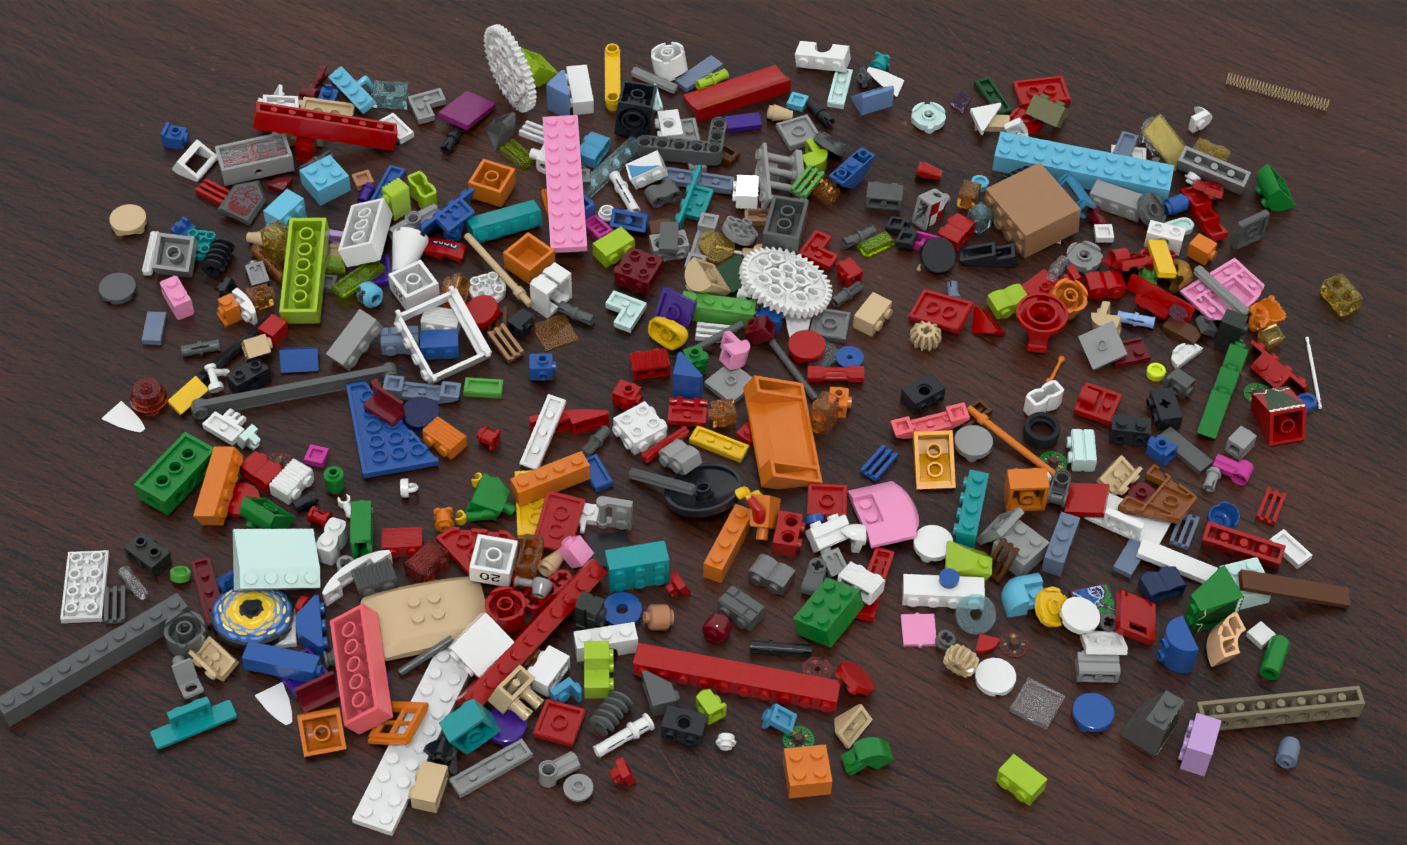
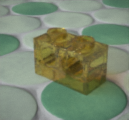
(275, 240)
(1341, 294)

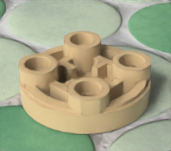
(128, 220)

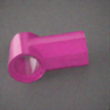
(1238, 471)

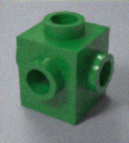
(697, 357)

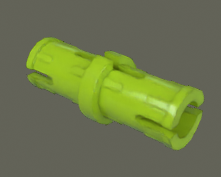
(711, 79)

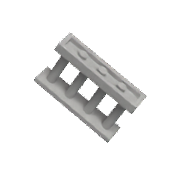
(796, 168)

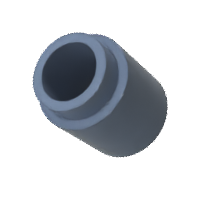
(1288, 752)

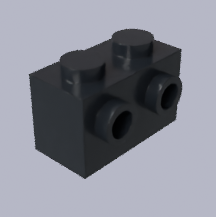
(1129, 430)

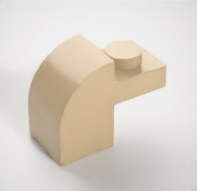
(1104, 316)

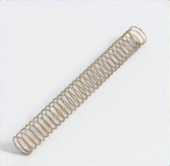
(1327, 103)

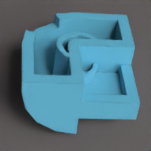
(1020, 594)

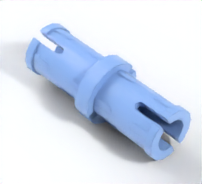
(1136, 319)

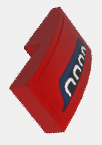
(441, 247)

